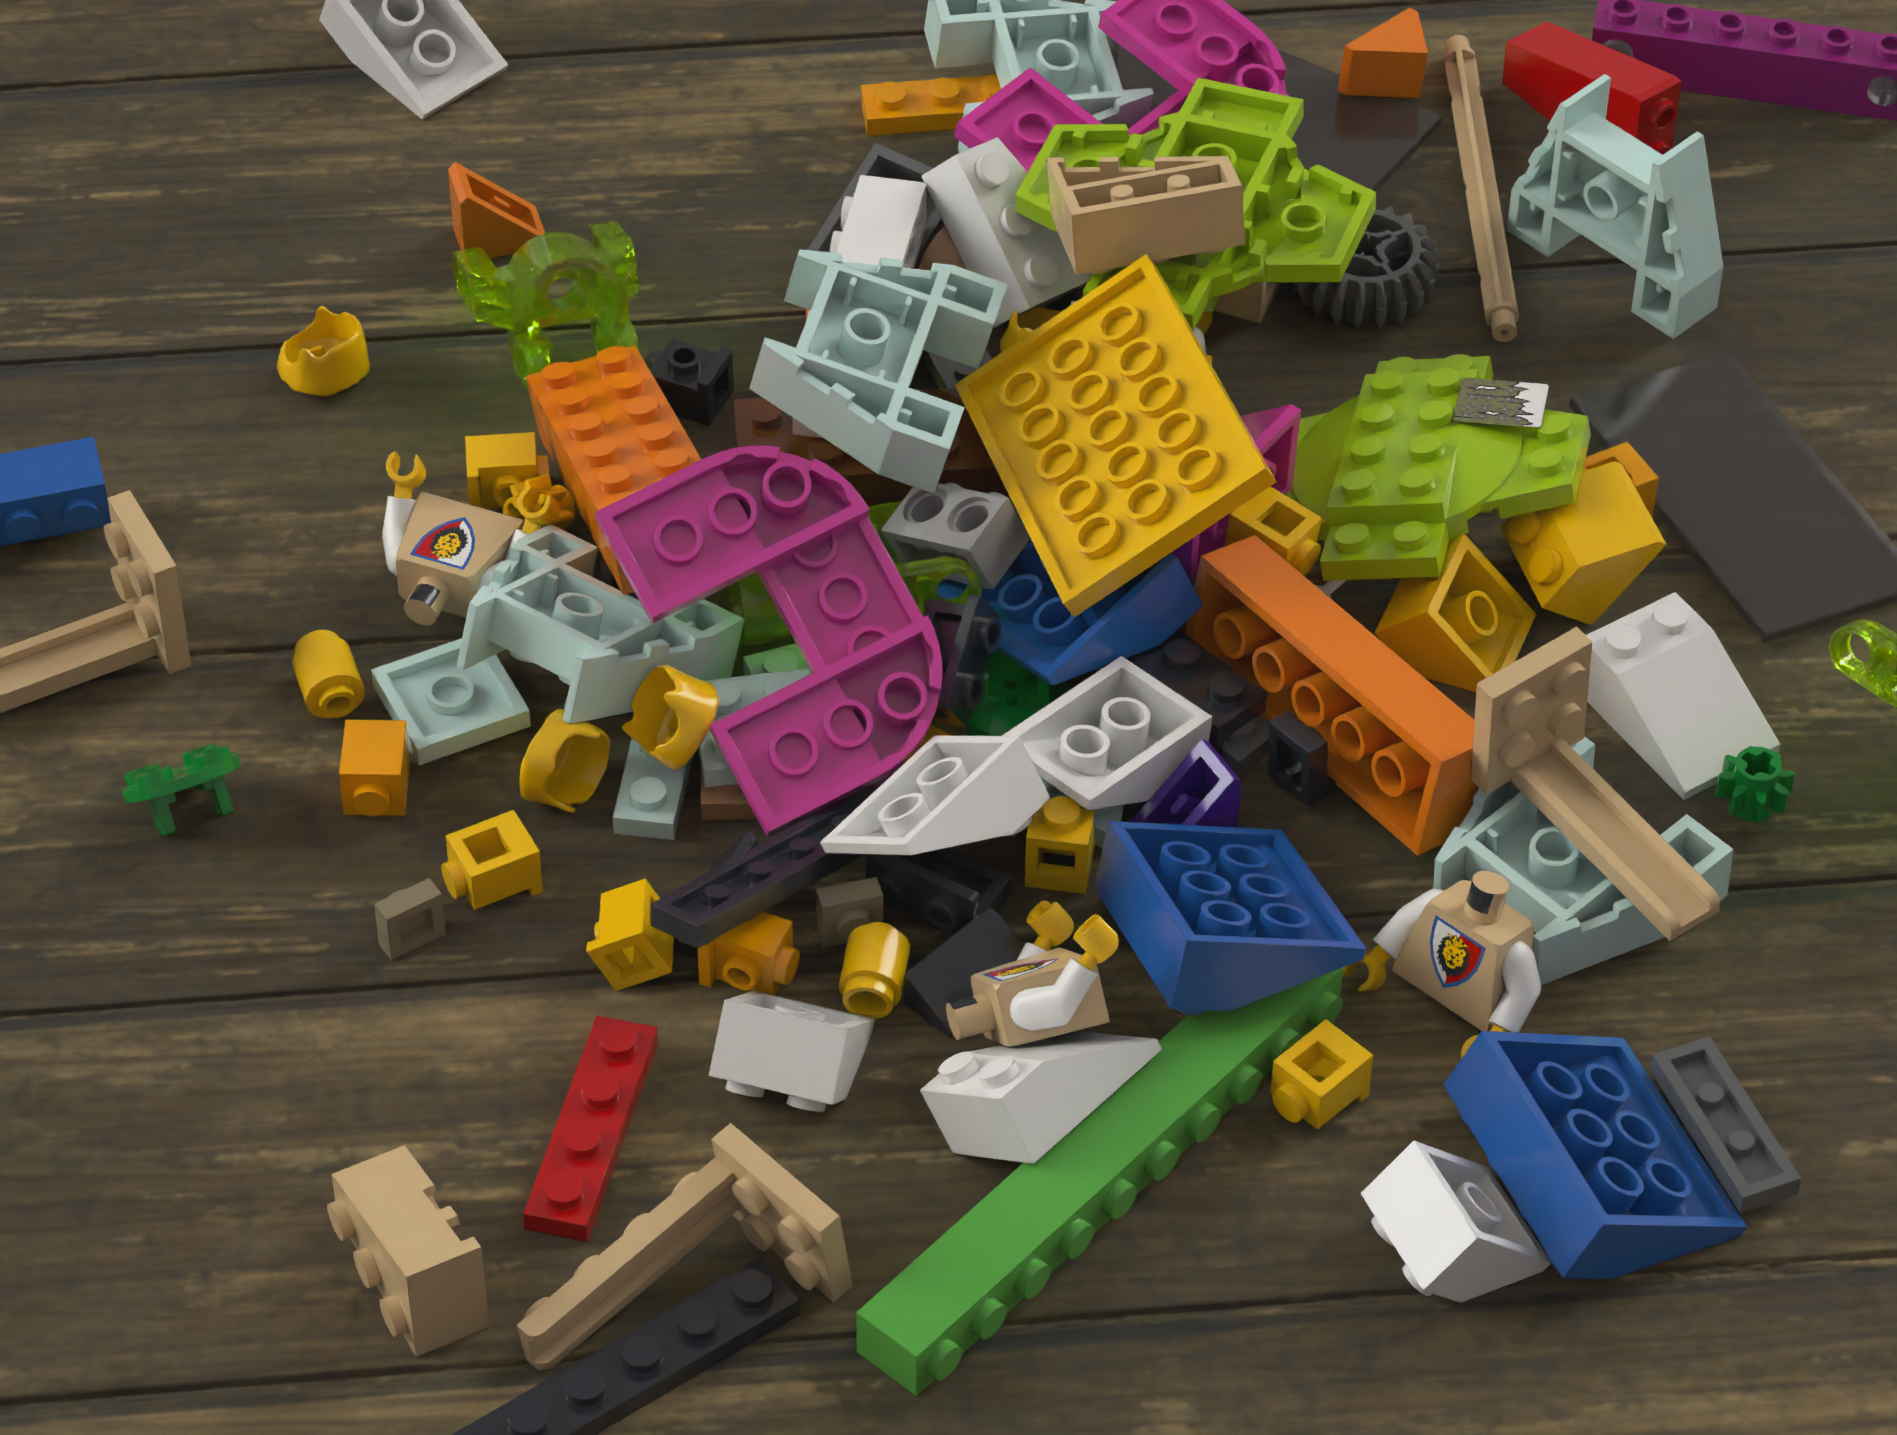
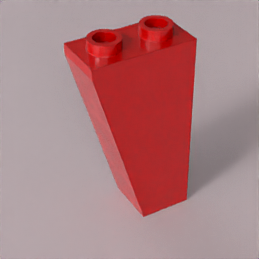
(1554, 64)

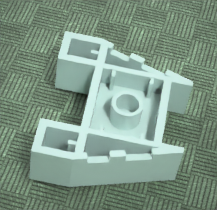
(1047, 35)
(1630, 202)
(862, 353)
(587, 632)
(1555, 886)

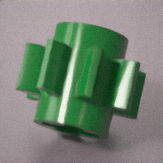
(1755, 783)

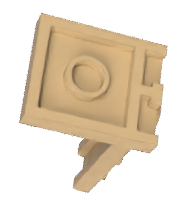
(113, 639)
(1525, 736)
(738, 1182)

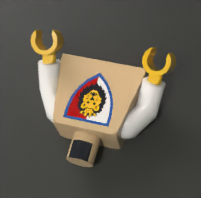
(449, 547)
(1463, 953)
(1044, 988)

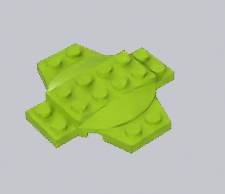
(1295, 218)
(1406, 477)

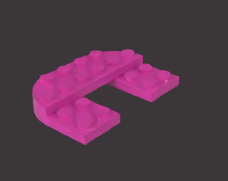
(1170, 36)
(838, 595)

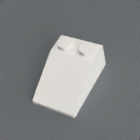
(414, 48)
(1674, 694)
(1113, 736)
(946, 797)
(1032, 1094)

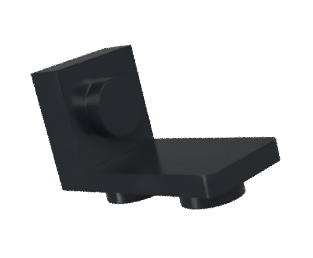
(1299, 759)

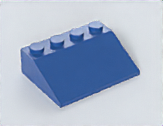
(1057, 645)
(1220, 912)
(1589, 1152)

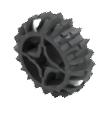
(1385, 279)

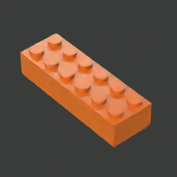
(607, 433)
(1343, 684)

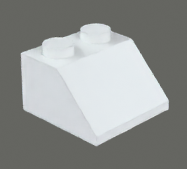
(789, 1049)
(1451, 1225)

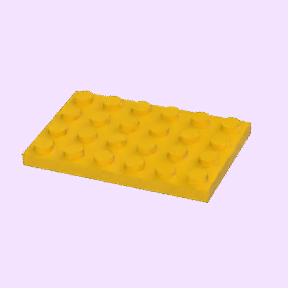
(1113, 435)

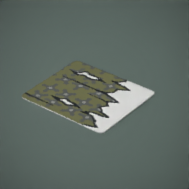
(1501, 402)

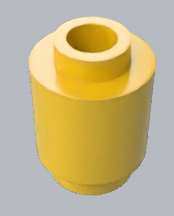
(327, 674)
(873, 969)

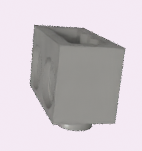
(958, 525)

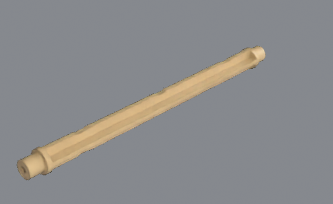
(1482, 189)

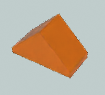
(1386, 59)
(489, 214)

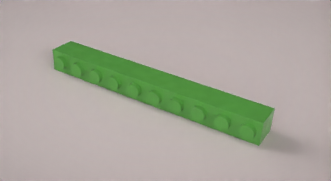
(1091, 1175)

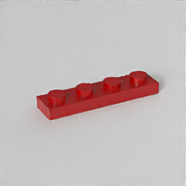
(591, 1129)

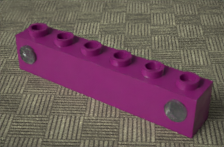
(1757, 56)

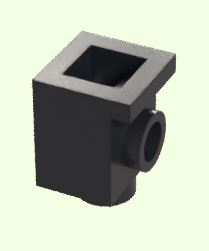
(693, 379)

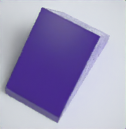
(1196, 793)

